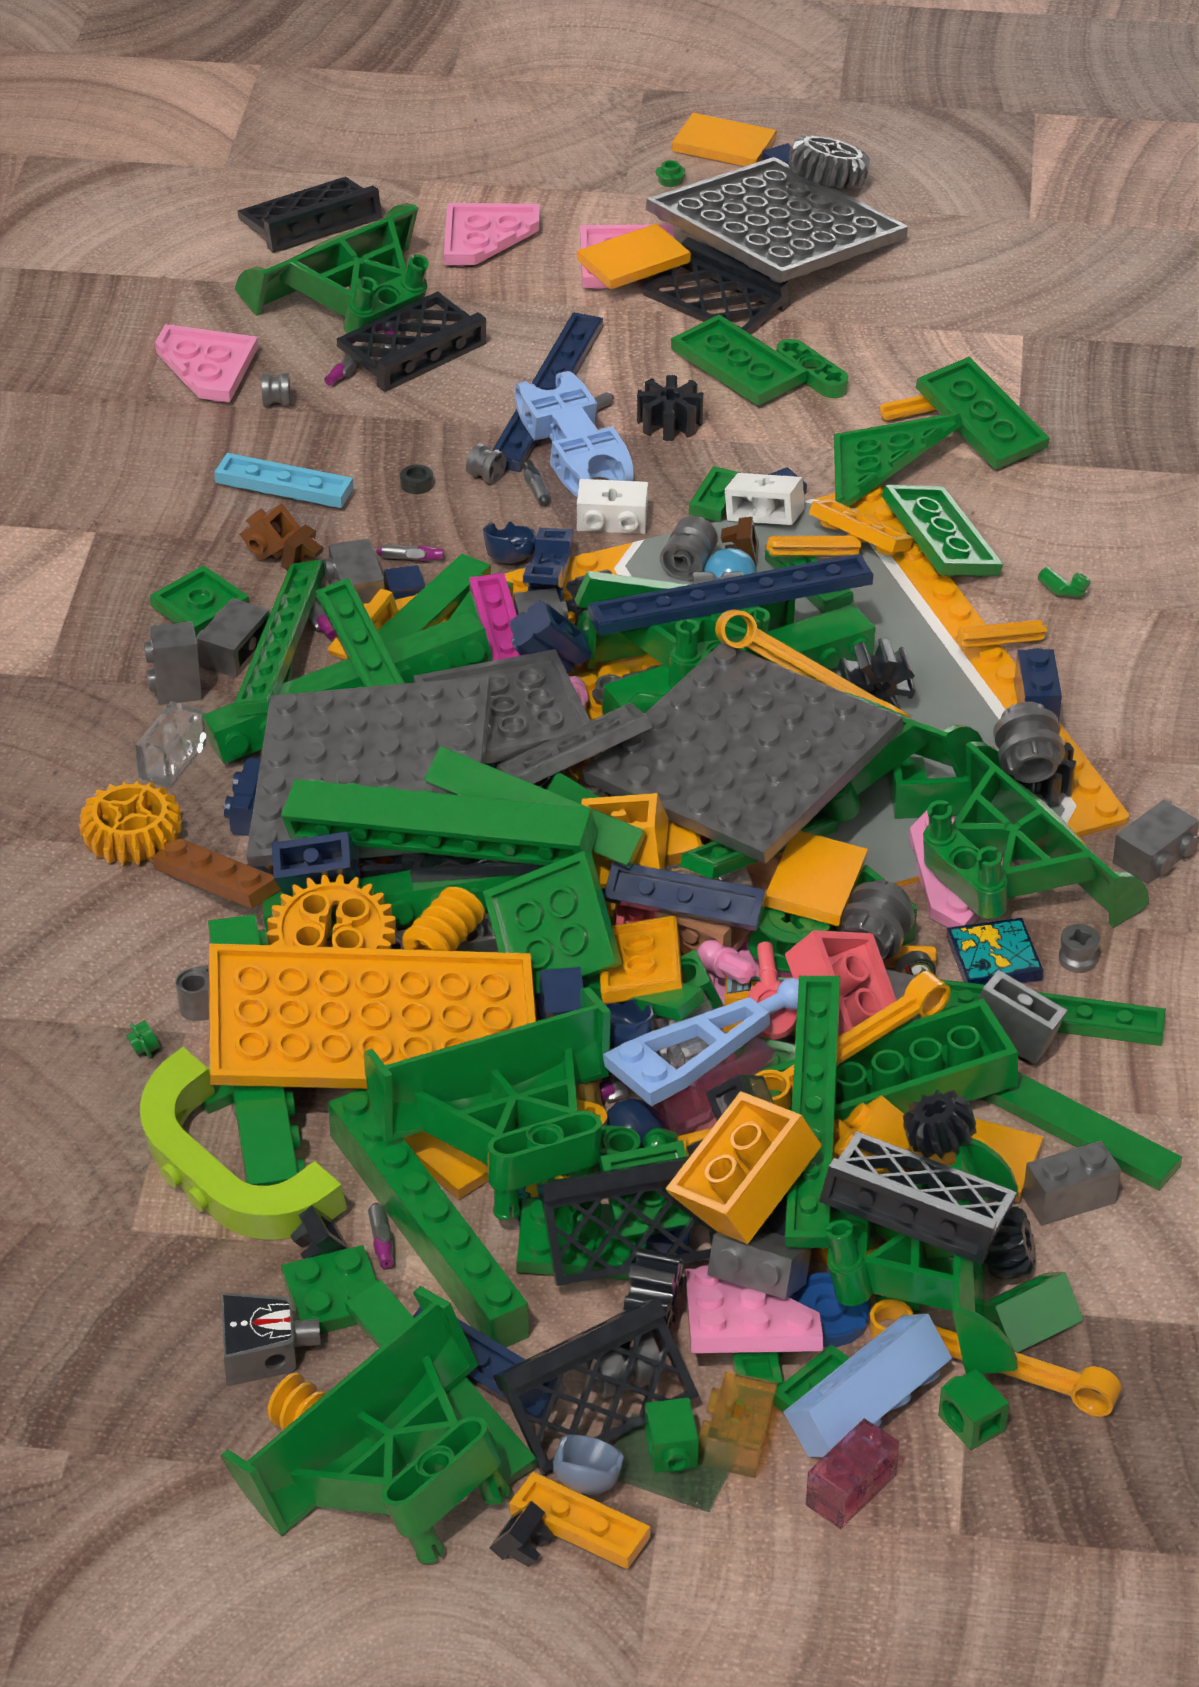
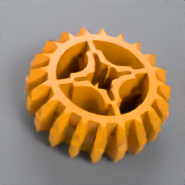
(129, 822)

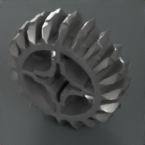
(829, 162)

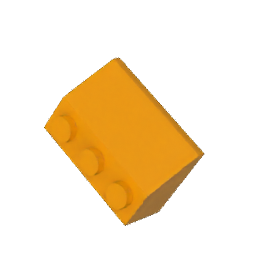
(745, 1166)

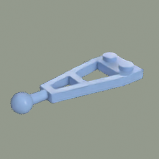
(656, 1079)

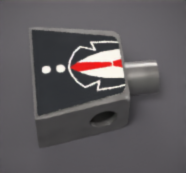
(262, 1336)

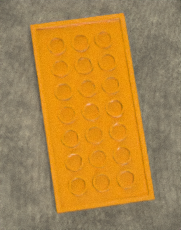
(314, 1010)

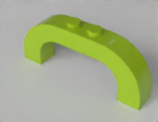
(244, 1208)

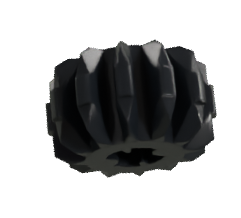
(939, 1124)
(1012, 1247)

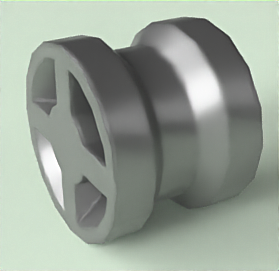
(276, 389)
(486, 463)
(1079, 948)

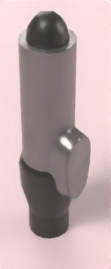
(533, 478)

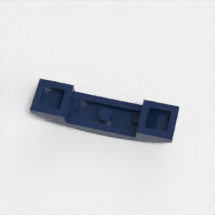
(550, 559)

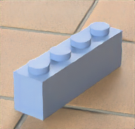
(869, 1383)

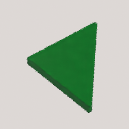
(876, 453)

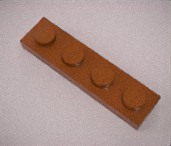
(215, 873)

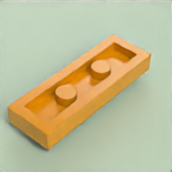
(866, 529)
(584, 1520)

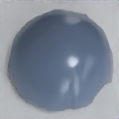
(587, 1464)

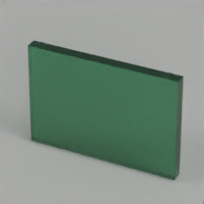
(691, 1486)

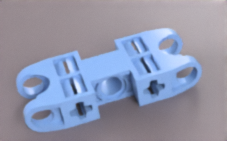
(569, 421)

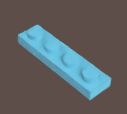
(284, 480)

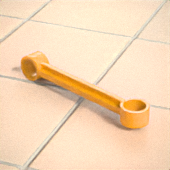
(789, 658)
(923, 996)
(1029, 1369)

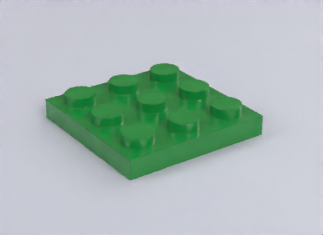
(555, 918)

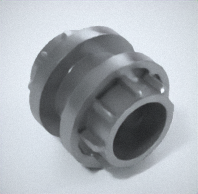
(1029, 742)
(882, 910)

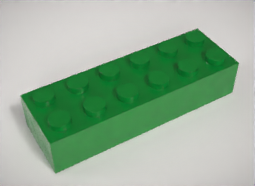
(944, 1051)

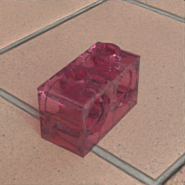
(852, 1473)

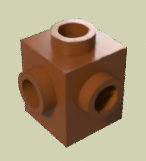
(269, 531)

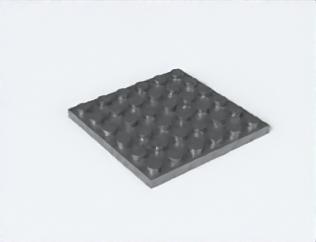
(776, 219)
(365, 739)
(746, 751)

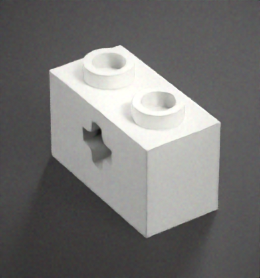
(765, 498)
(612, 506)

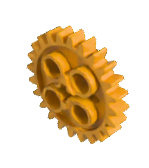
(360, 916)

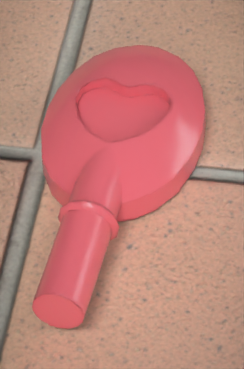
(784, 1020)

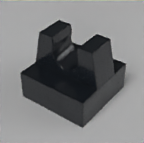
(320, 1231)
(517, 1533)

